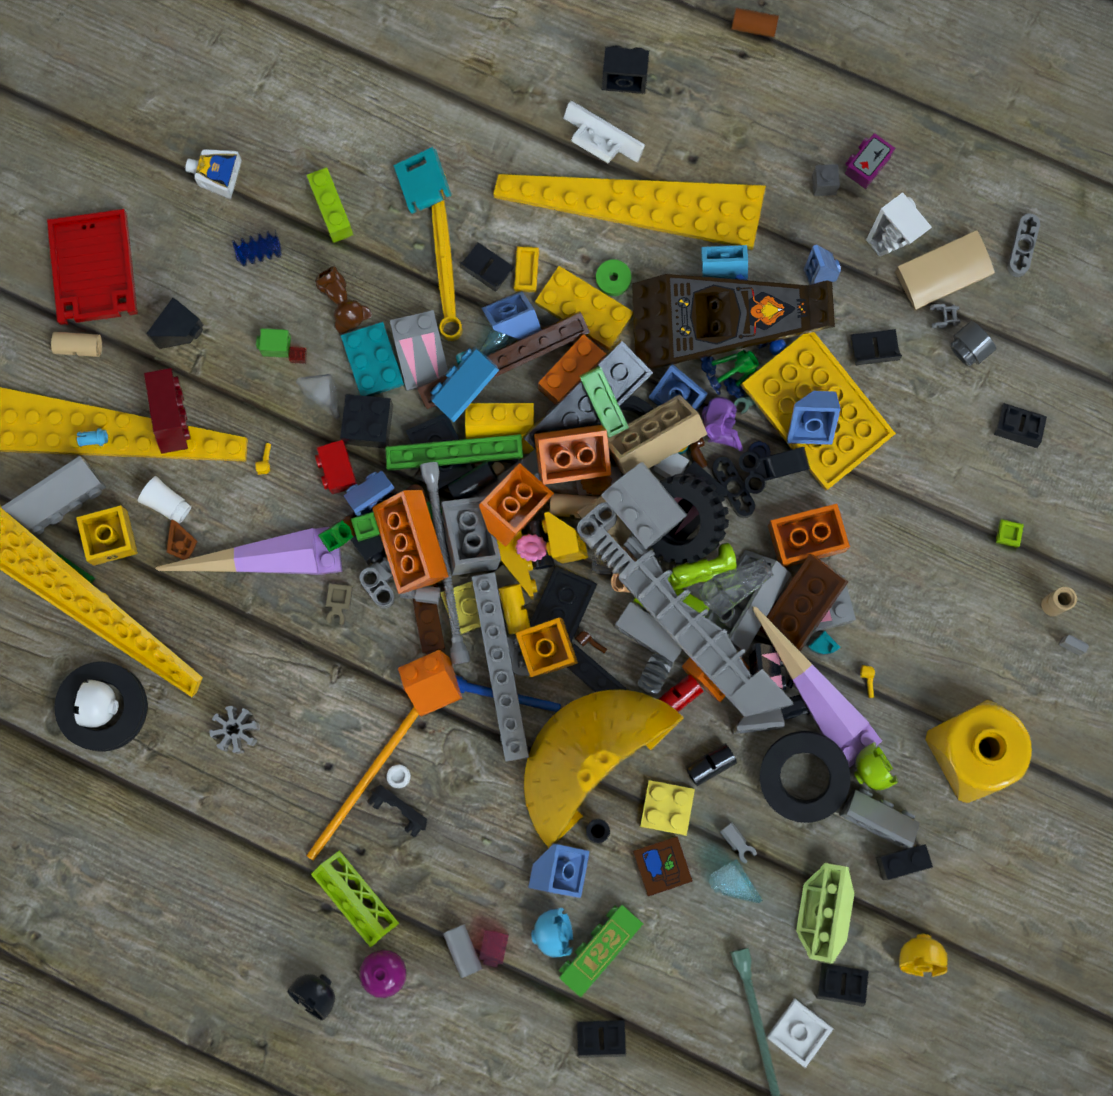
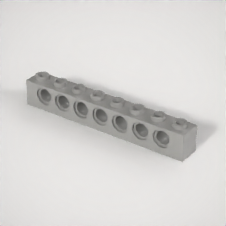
(500, 667)

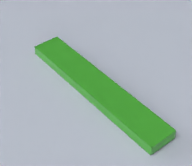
(454, 452)

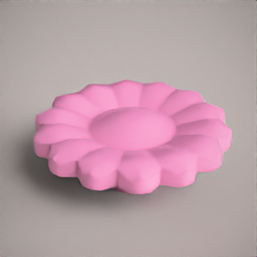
(531, 547)

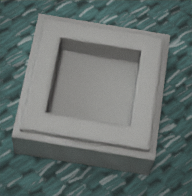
(1074, 645)

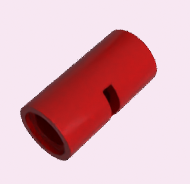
(682, 693)

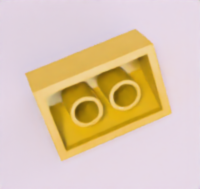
(499, 419)

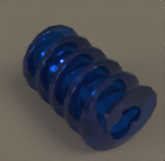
(257, 248)

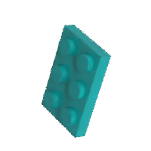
(372, 360)

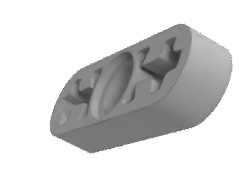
(1016, 252)

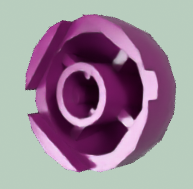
(382, 973)

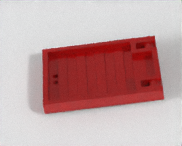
(92, 266)

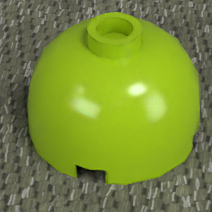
(874, 768)

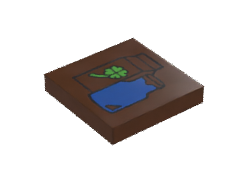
(662, 866)

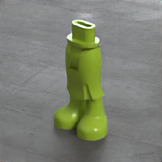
(703, 570)

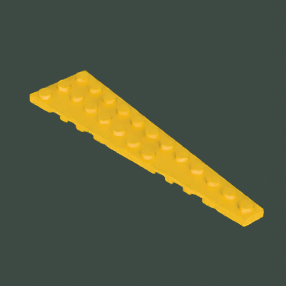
(688, 209)
(58, 583)

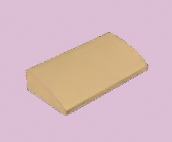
(945, 270)

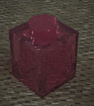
(493, 948)

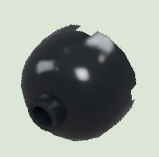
(313, 994)

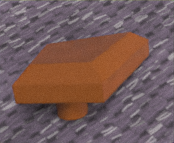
(180, 542)

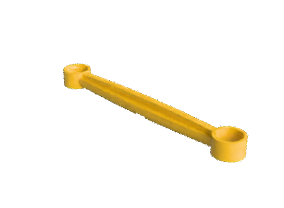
(444, 268)

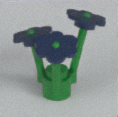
(745, 363)

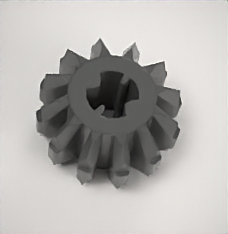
(654, 674)

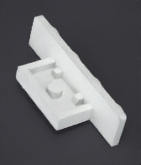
(600, 136)

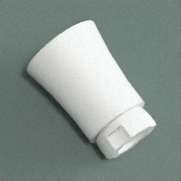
(164, 500)

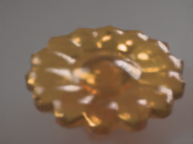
(596, 485)

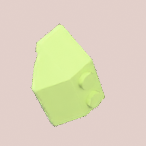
(826, 912)

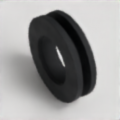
(127, 726)
(797, 809)

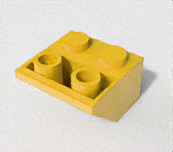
(563, 540)

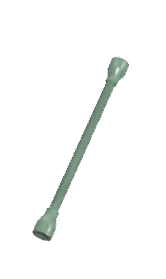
(742, 961)

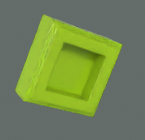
(1009, 533)

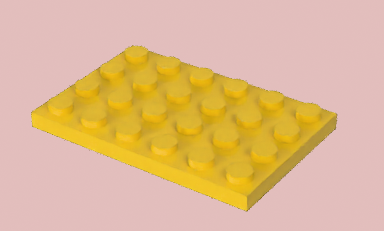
(811, 367)

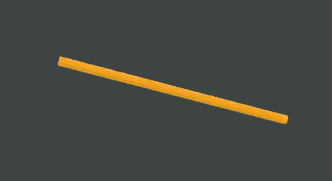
(362, 785)

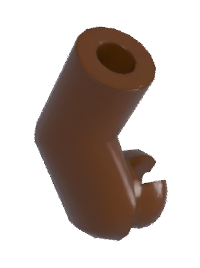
(696, 453)

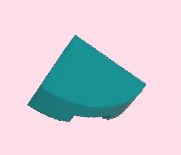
(824, 644)

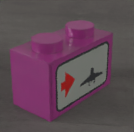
(869, 161)

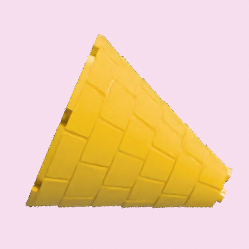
(582, 747)

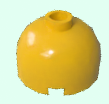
(923, 955)

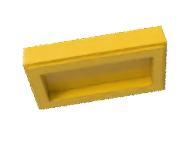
(526, 269)

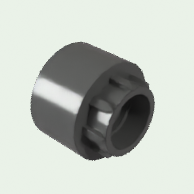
(972, 344)

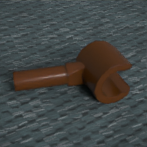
(584, 637)

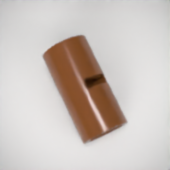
(755, 22)

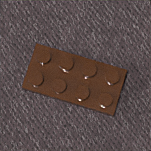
(806, 601)

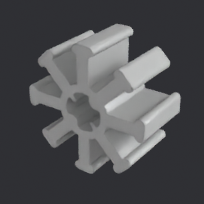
(234, 721)

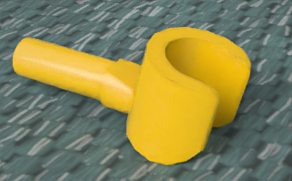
(263, 467)
(868, 672)

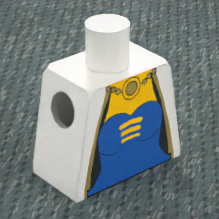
(216, 171)

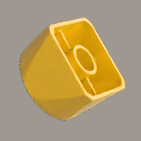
(958, 754)

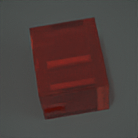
(298, 355)

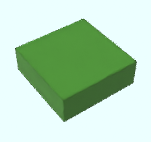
(365, 526)

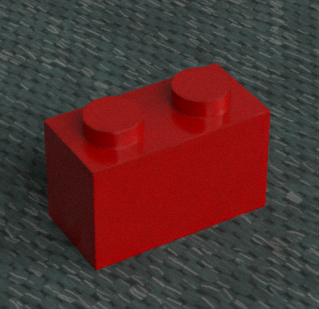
(336, 467)

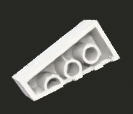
(897, 225)

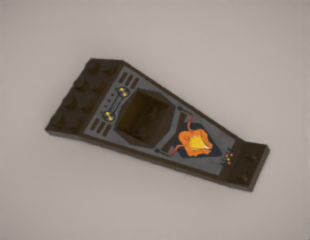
(680, 315)

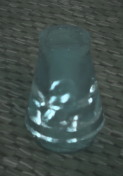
(493, 342)

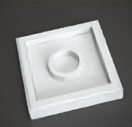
(799, 1033)

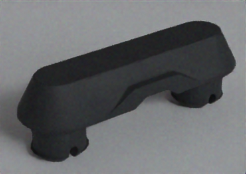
(381, 794)

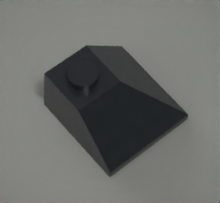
(175, 326)

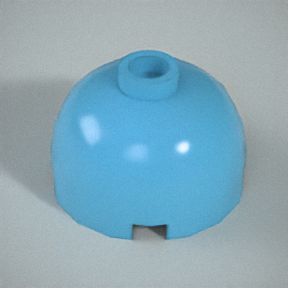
(553, 933)

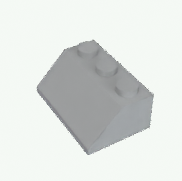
(644, 505)
(881, 818)

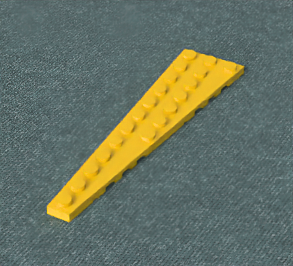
(51, 427)

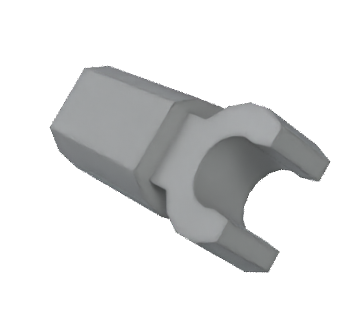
(425, 594)
(737, 841)

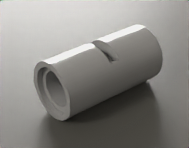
(462, 951)

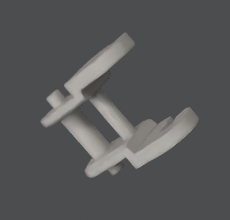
(944, 309)

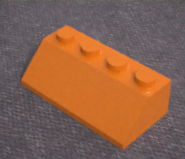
(410, 541)

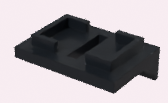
(478, 259)
(886, 344)
(1009, 425)
(855, 984)
(613, 1039)

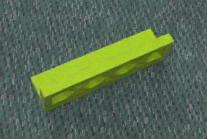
(351, 901)

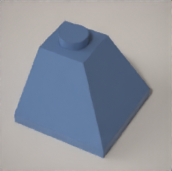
(513, 316)
(814, 418)
(560, 871)

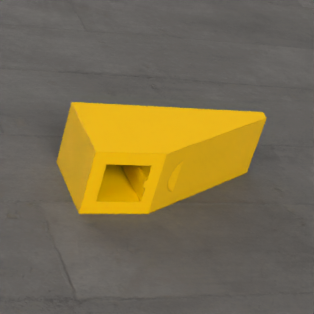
(518, 566)

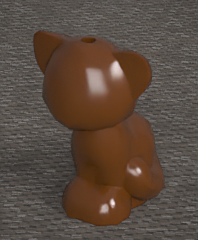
(348, 312)

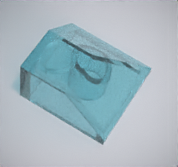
(734, 882)

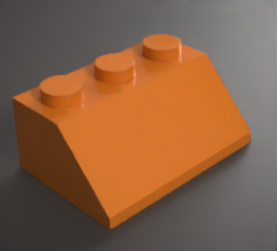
(513, 504)

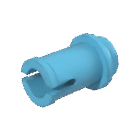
(92, 437)

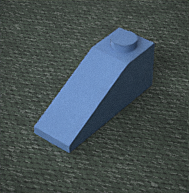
(821, 266)

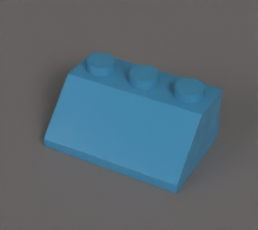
(463, 383)

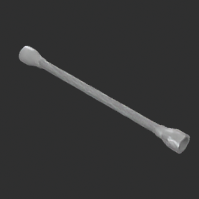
(430, 475)

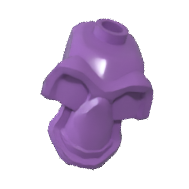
(718, 422)

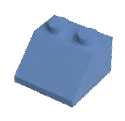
(370, 493)

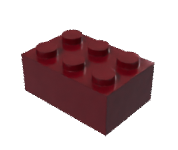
(167, 410)

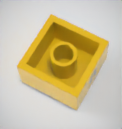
(106, 535)

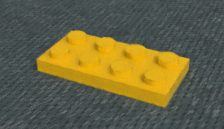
(568, 294)

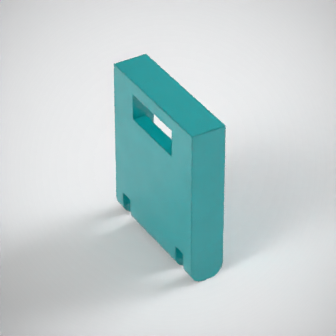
(424, 182)

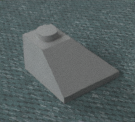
(760, 722)

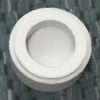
(398, 776)

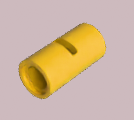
(513, 608)

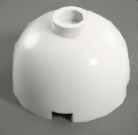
(95, 704)

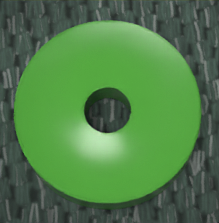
(616, 268)

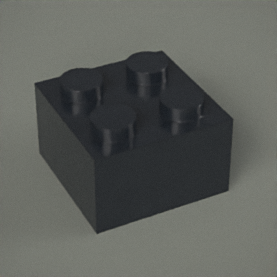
(625, 69)
(366, 421)

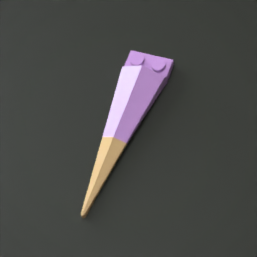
(290, 554)
(828, 707)

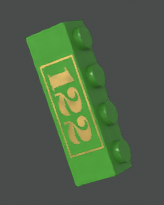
(600, 950)

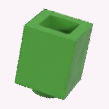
(274, 343)

